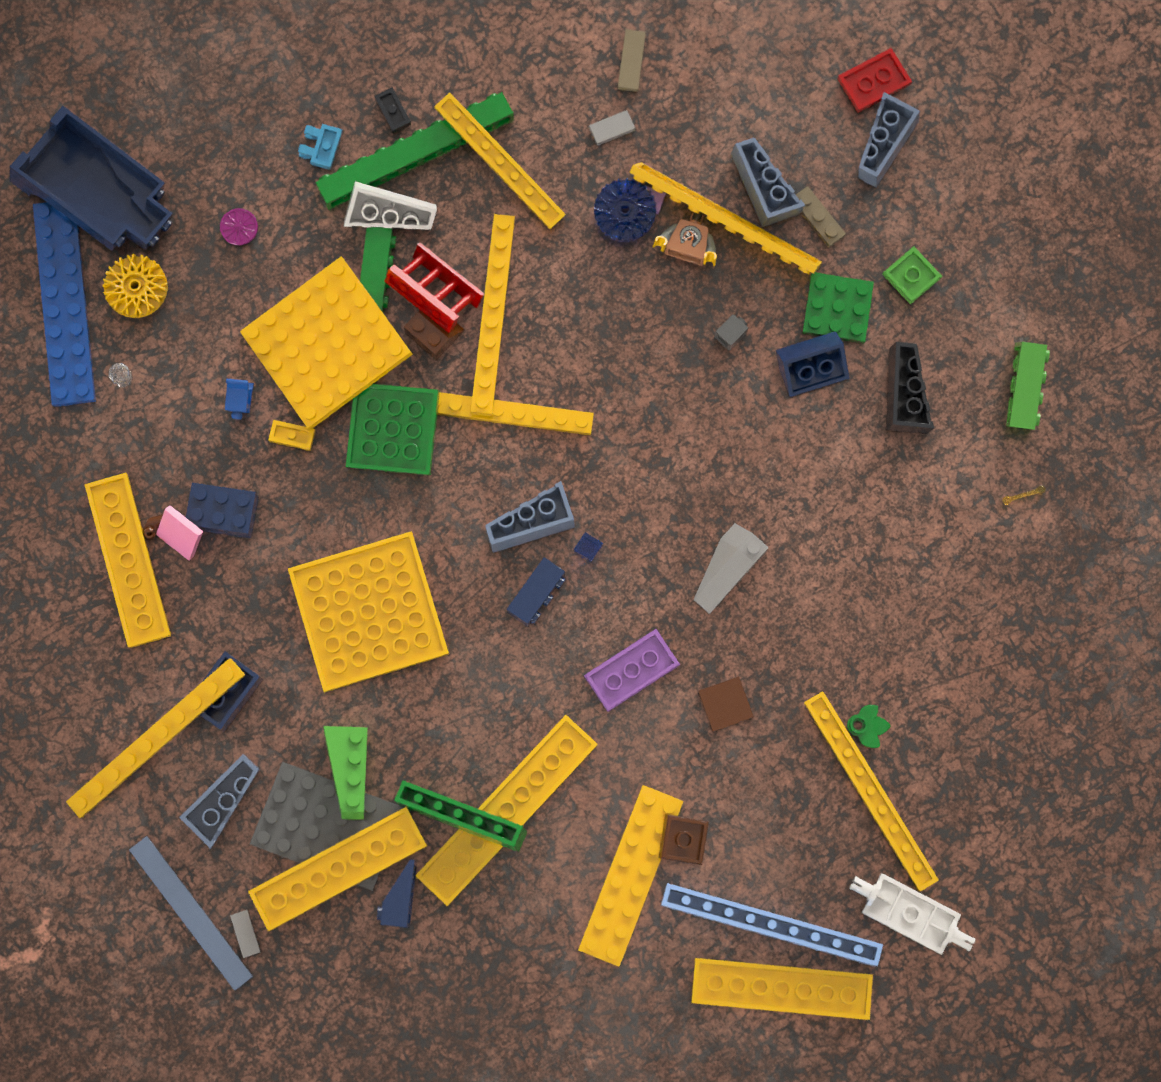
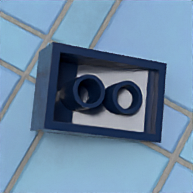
(398, 903)

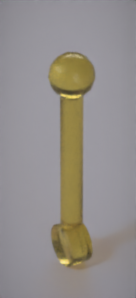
(1007, 499)

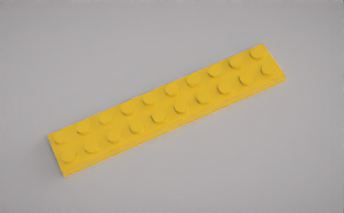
(733, 222)
(513, 800)

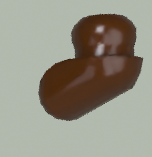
(151, 526)

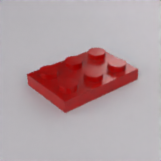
(874, 77)

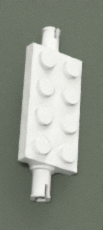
(911, 914)

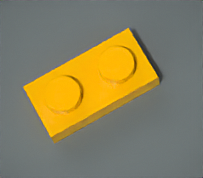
(291, 435)

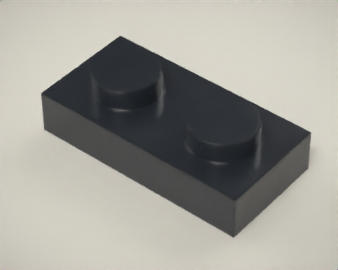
(392, 110)

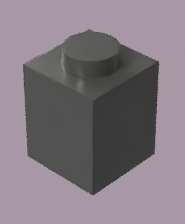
(731, 331)

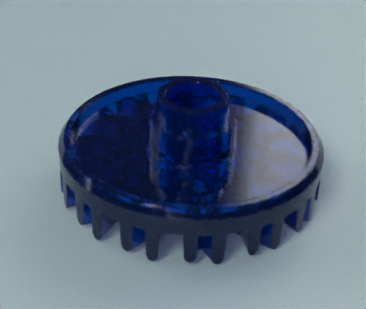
(629, 195)

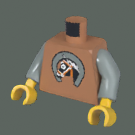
(688, 241)

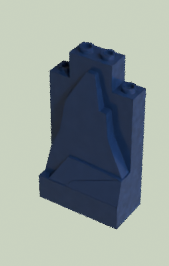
(93, 183)

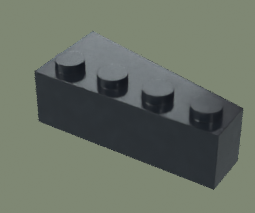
(906, 391)

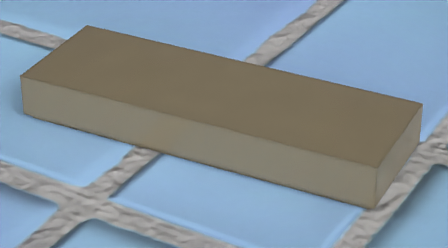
(631, 60)

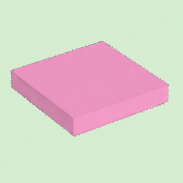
(179, 532)

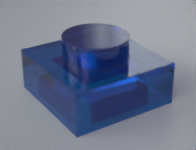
(588, 547)

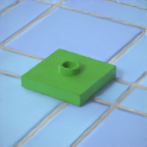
(912, 275)

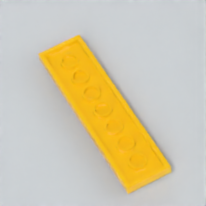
(127, 560)
(337, 869)
(629, 878)
(782, 988)

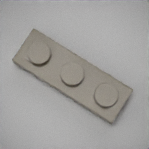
(820, 218)

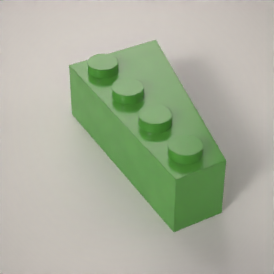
(1027, 385)

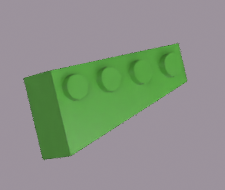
(348, 764)

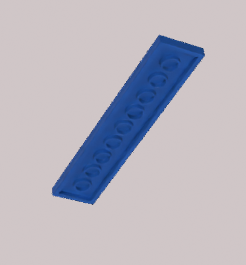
(64, 307)

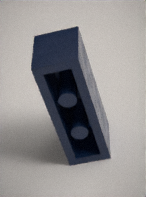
(536, 592)

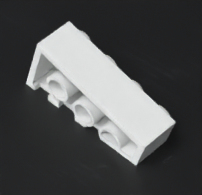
(387, 209)

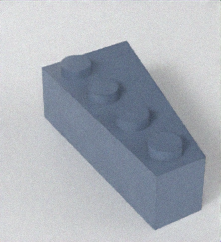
(887, 137)
(766, 188)
(532, 520)
(217, 804)

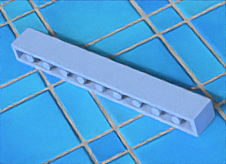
(771, 925)

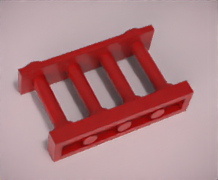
(425, 301)

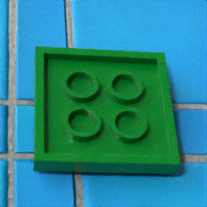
(838, 306)

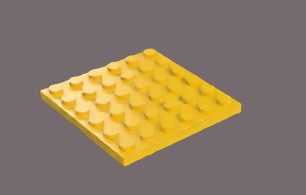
(326, 343)
(368, 611)

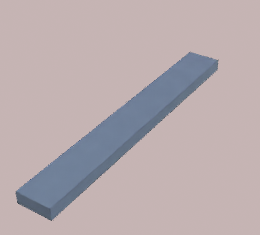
(191, 913)

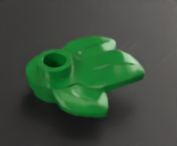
(871, 726)

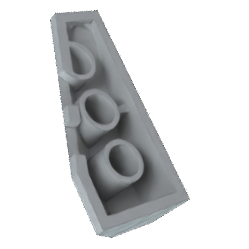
(731, 561)

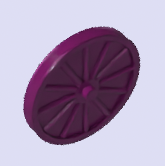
(238, 226)

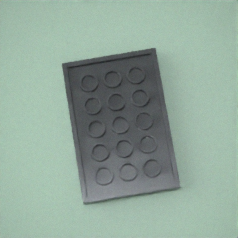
(306, 818)

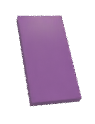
(631, 670)

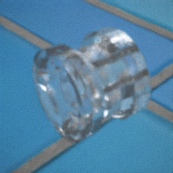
(120, 379)

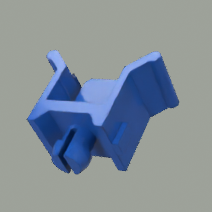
(238, 397)

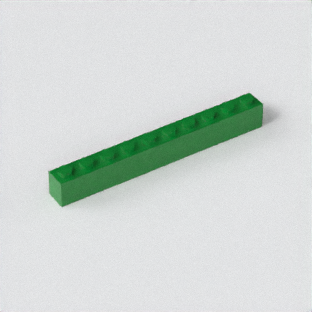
(410, 152)

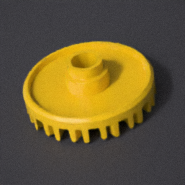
(128, 274)

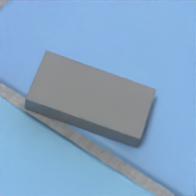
(612, 127)

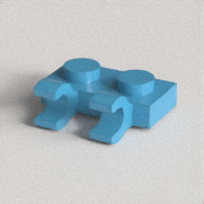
(325, 148)

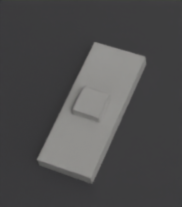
(245, 933)

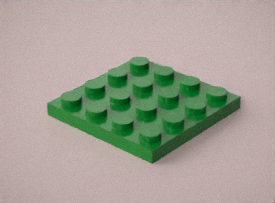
(393, 429)

